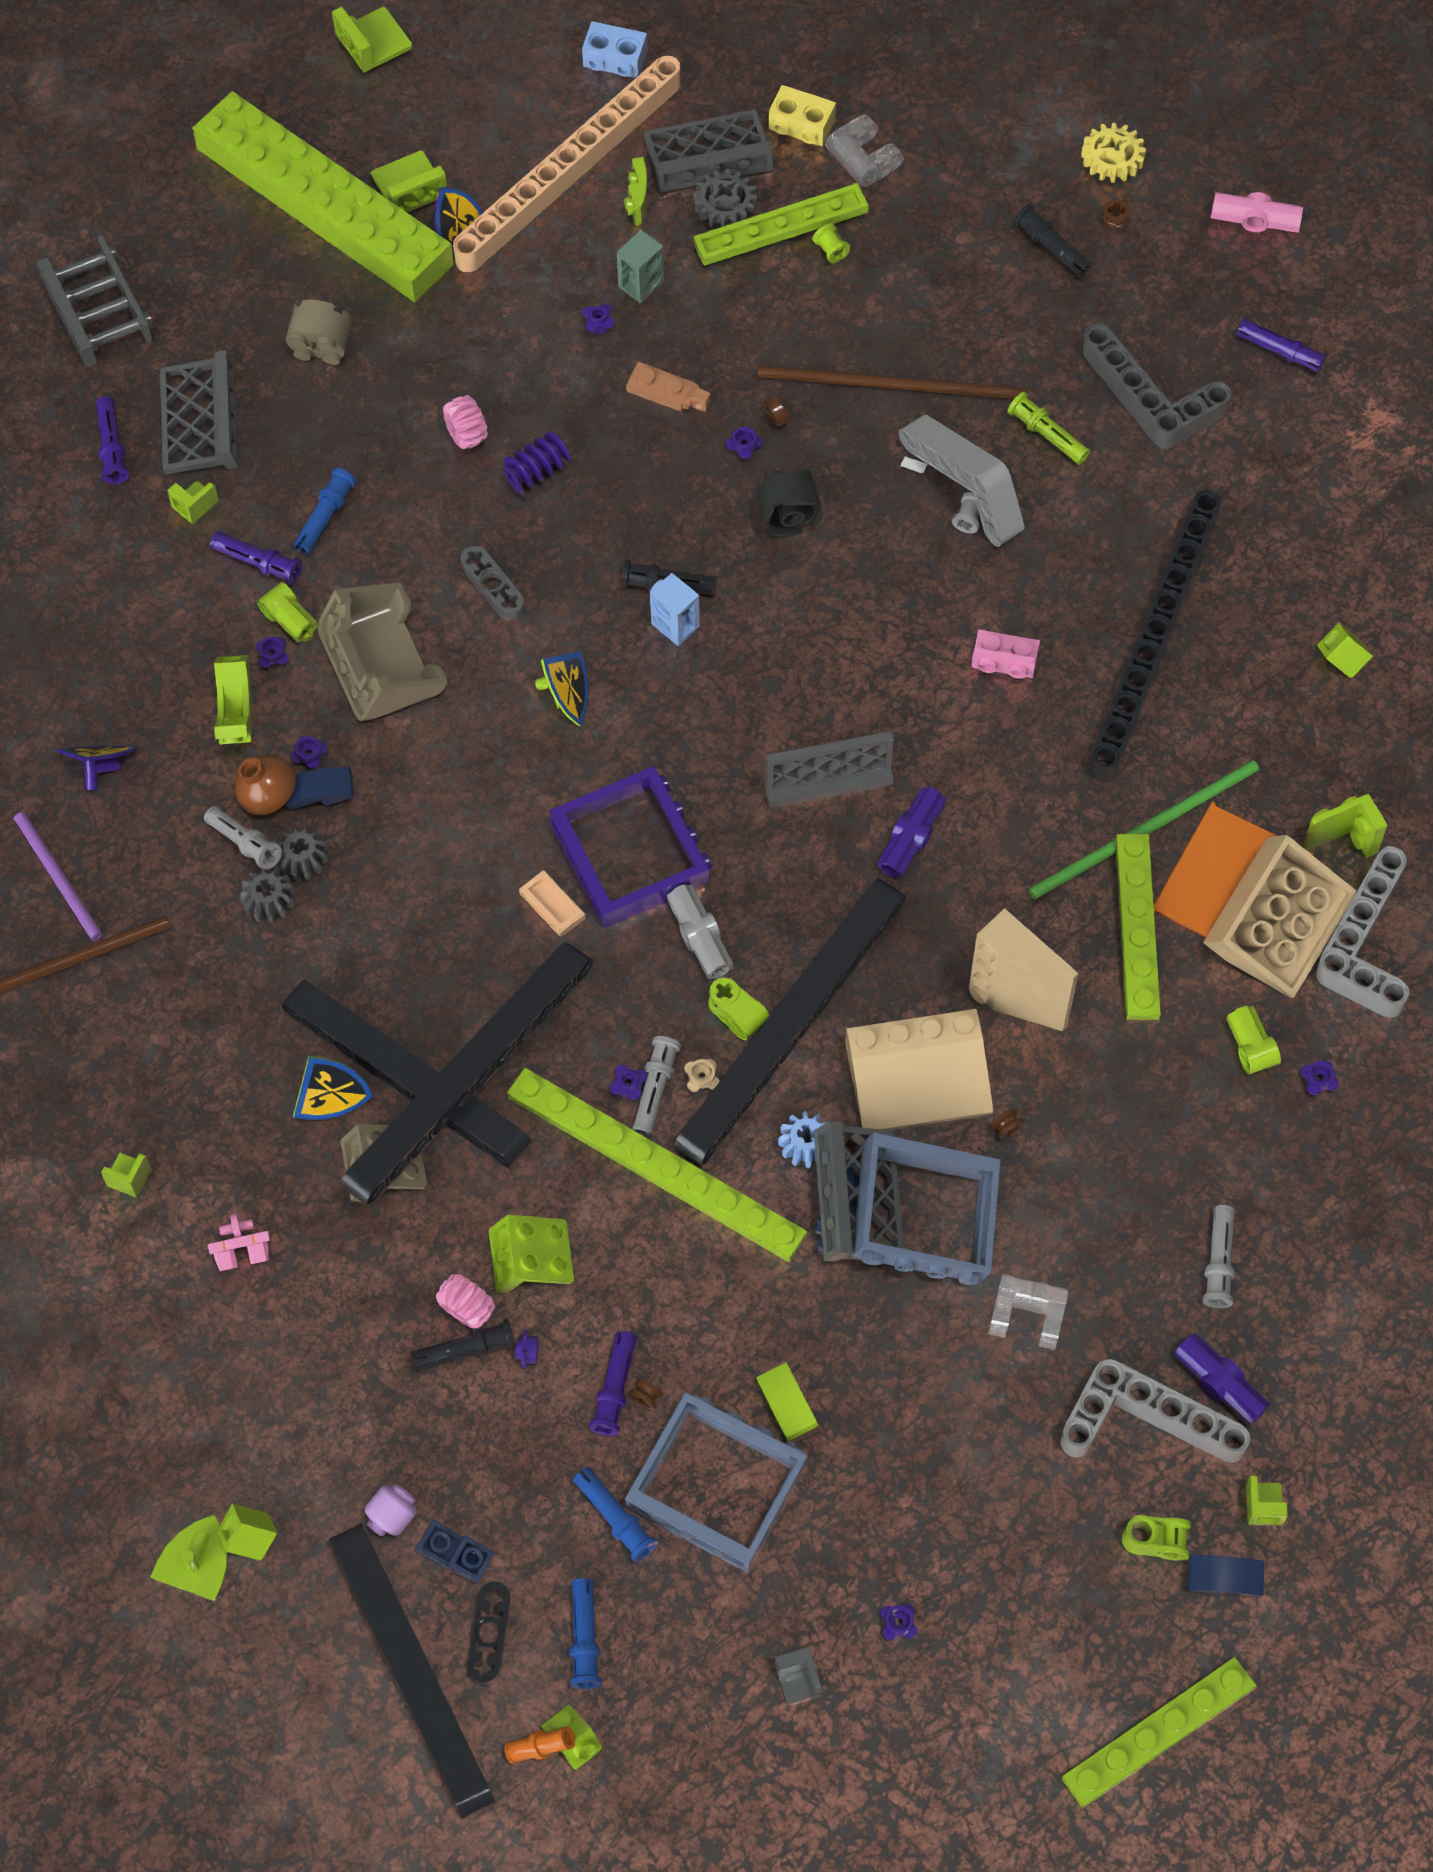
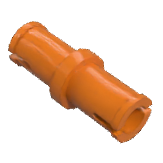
(539, 1745)

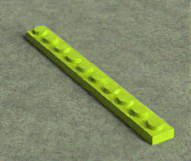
(657, 1165)

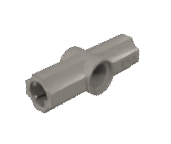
(700, 931)

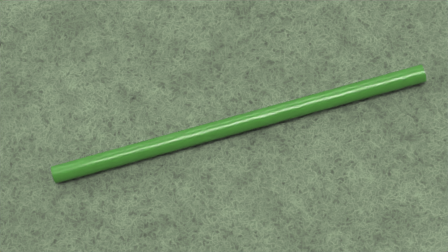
(1145, 828)

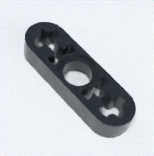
(495, 1660)

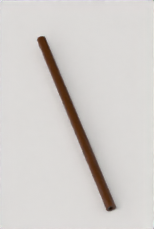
(890, 382)
(84, 954)

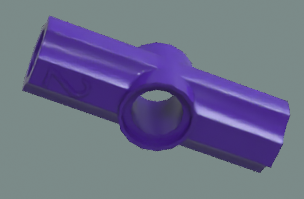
(912, 832)
(1221, 1379)

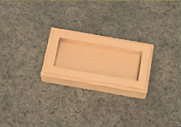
(552, 903)

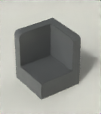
(798, 1676)

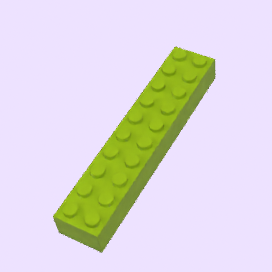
(323, 196)

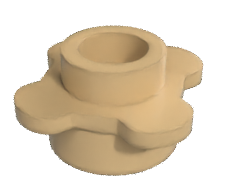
(697, 1067)

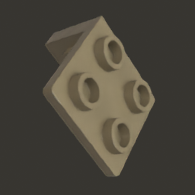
(360, 1138)

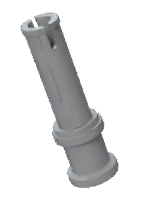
(250, 842)
(655, 1070)
(1219, 1271)

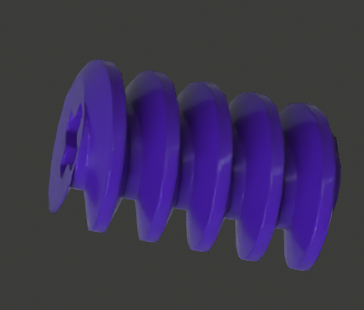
(534, 460)

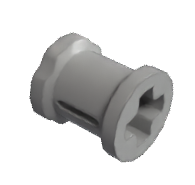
(968, 515)

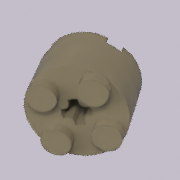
(318, 331)

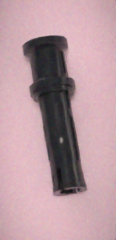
(1042, 232)
(652, 573)
(480, 1342)

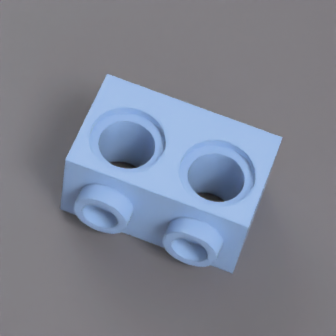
(614, 49)
(674, 609)

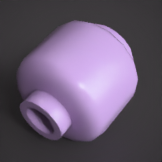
(390, 1510)

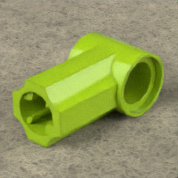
(282, 606)
(1255, 1047)

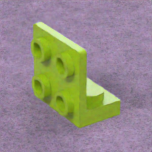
(370, 38)
(410, 181)
(1353, 815)
(530, 1251)

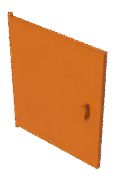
(1210, 869)

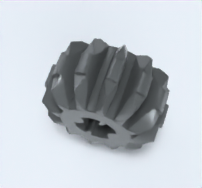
(302, 852)
(268, 906)

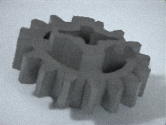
(724, 198)

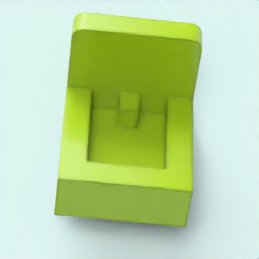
(585, 1740)

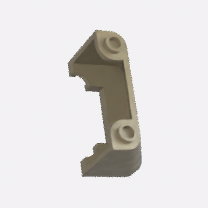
(374, 650)

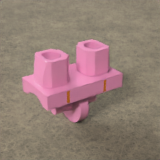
(256, 1244)

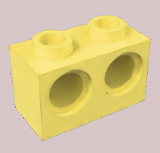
(802, 115)

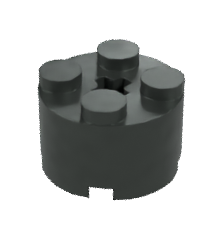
(788, 502)

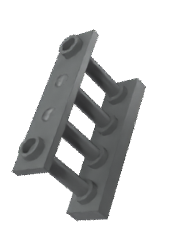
(76, 321)

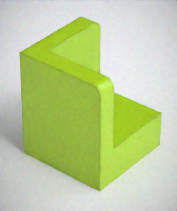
(194, 501)
(1345, 650)
(127, 1174)
(1265, 1503)
(246, 1532)

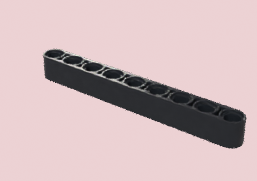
(400, 1069)
(412, 1671)

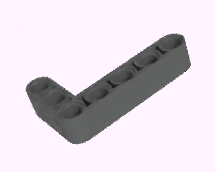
(1146, 393)

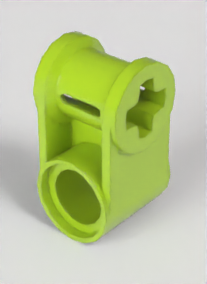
(739, 1012)
(1165, 1537)

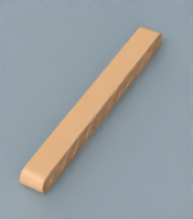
(566, 164)

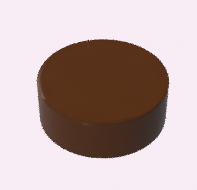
(776, 411)

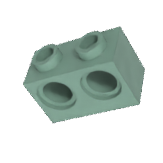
(640, 266)

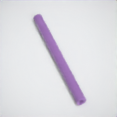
(58, 876)

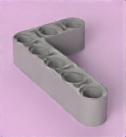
(971, 468)
(1357, 932)
(1150, 1411)

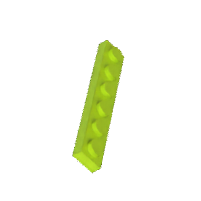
(780, 224)
(1137, 927)
(1158, 1732)

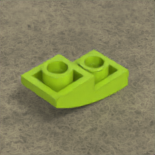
(637, 191)
(787, 1401)

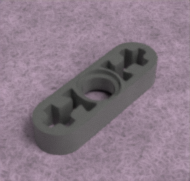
(492, 570)

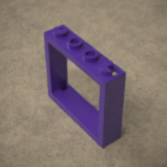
(652, 895)

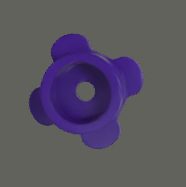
(598, 325)
(744, 434)
(270, 644)
(305, 744)
(1324, 1069)
(630, 1091)
(527, 1349)
(904, 1613)

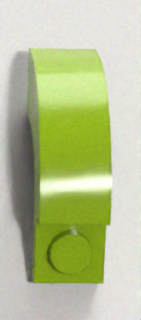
(234, 700)

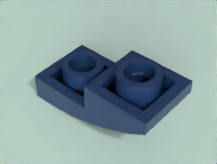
(322, 785)
(454, 1551)
(1226, 1575)

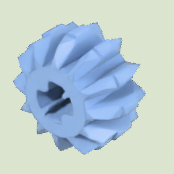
(793, 1141)

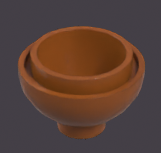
(264, 784)

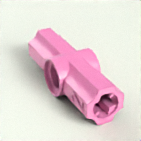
(1257, 212)

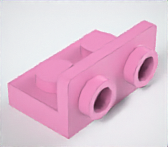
(1005, 654)

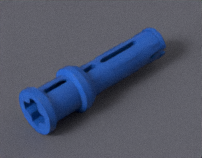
(330, 499)
(624, 1526)
(585, 1649)

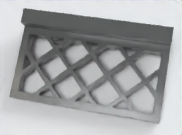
(687, 171)
(224, 417)
(821, 779)
(837, 1191)

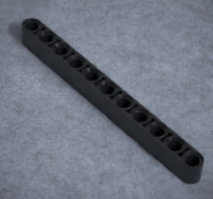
(1155, 646)
(789, 1022)
(466, 1074)

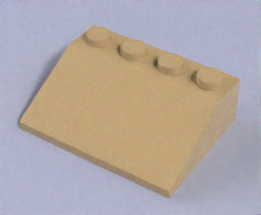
(1280, 915)
(1021, 974)
(919, 1070)

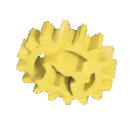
(1113, 152)

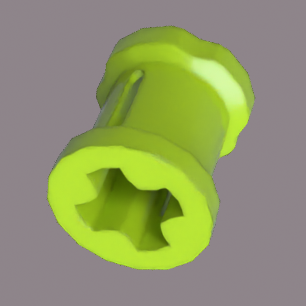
(831, 243)

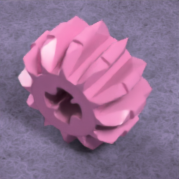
(465, 422)
(465, 1301)

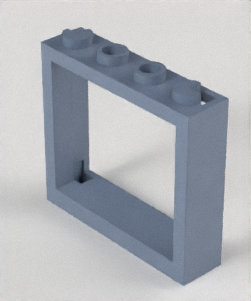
(936, 1159)
(686, 1527)

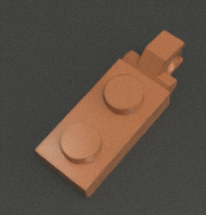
(667, 389)

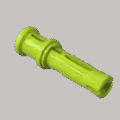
(1038, 420)

